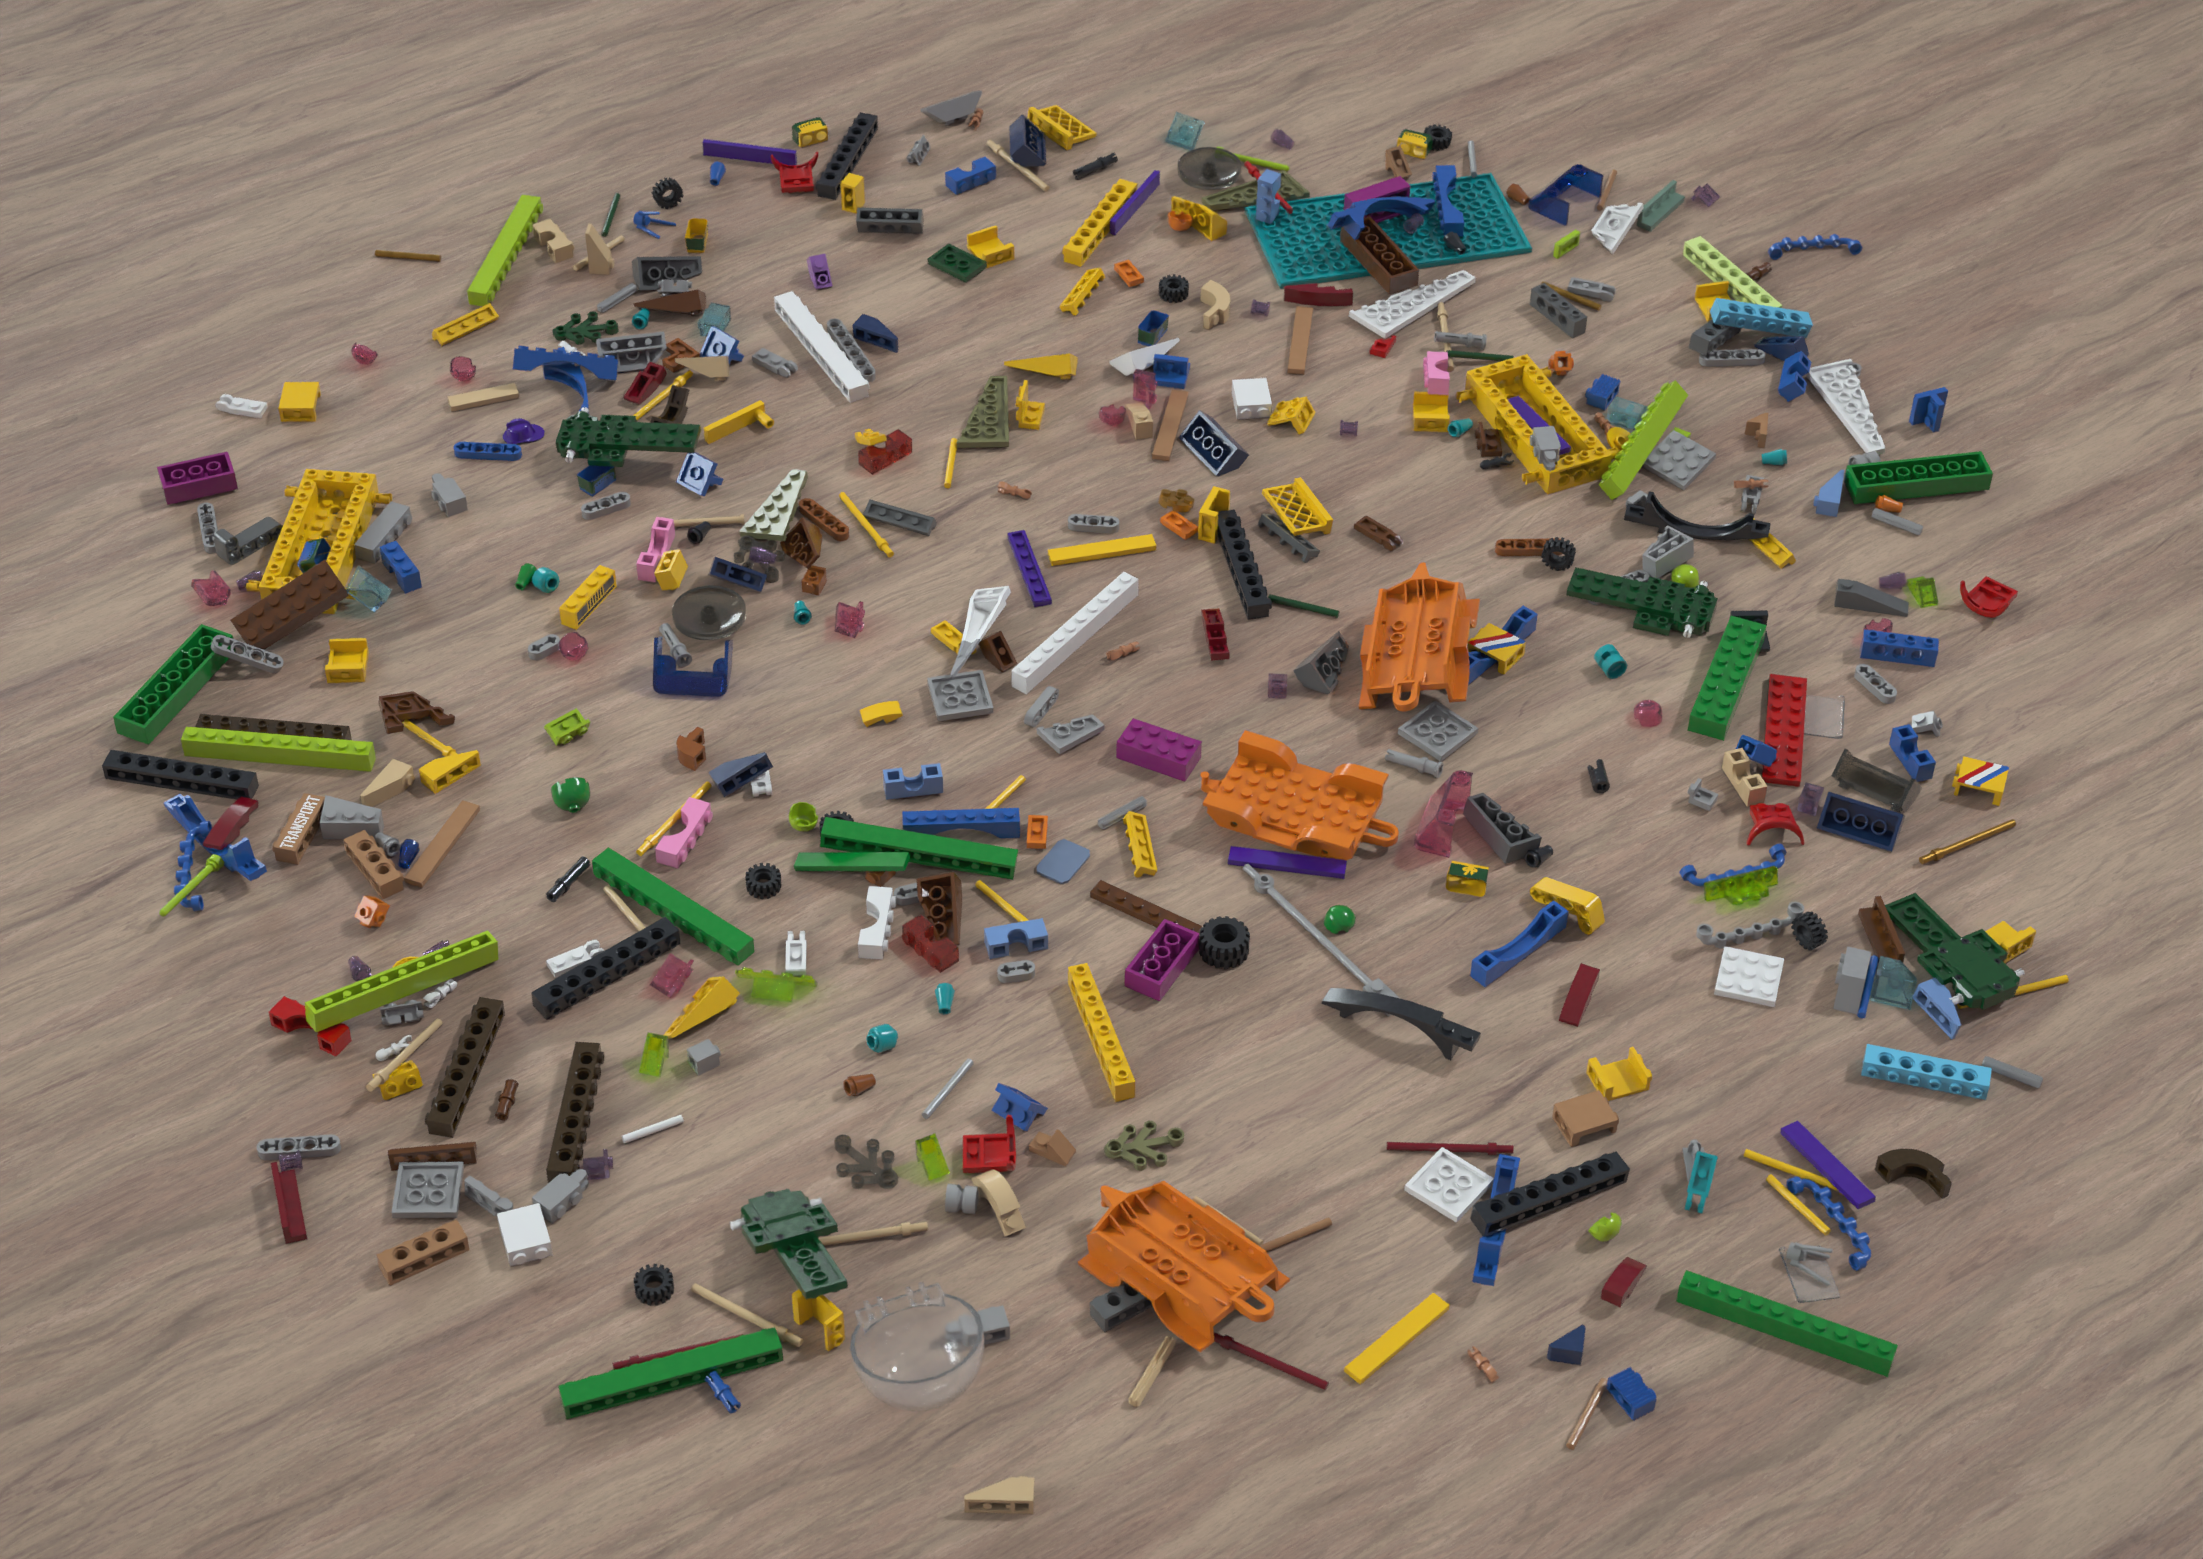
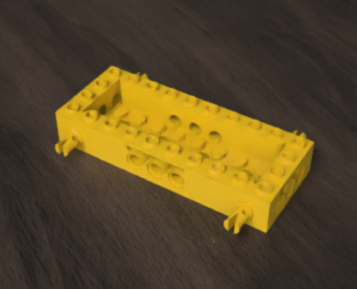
(1489, 391)
(312, 518)

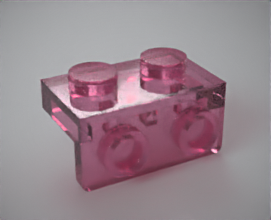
(1144, 387)
(212, 590)
(849, 619)
(671, 974)

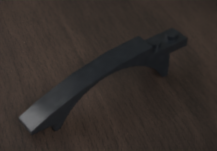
(1657, 516)
(1443, 1032)

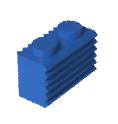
(1602, 392)
(1757, 750)
(1631, 1393)

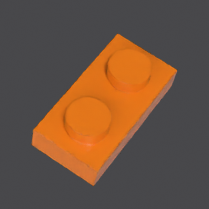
(1129, 273)
(1179, 525)
(1037, 831)

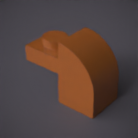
(691, 749)

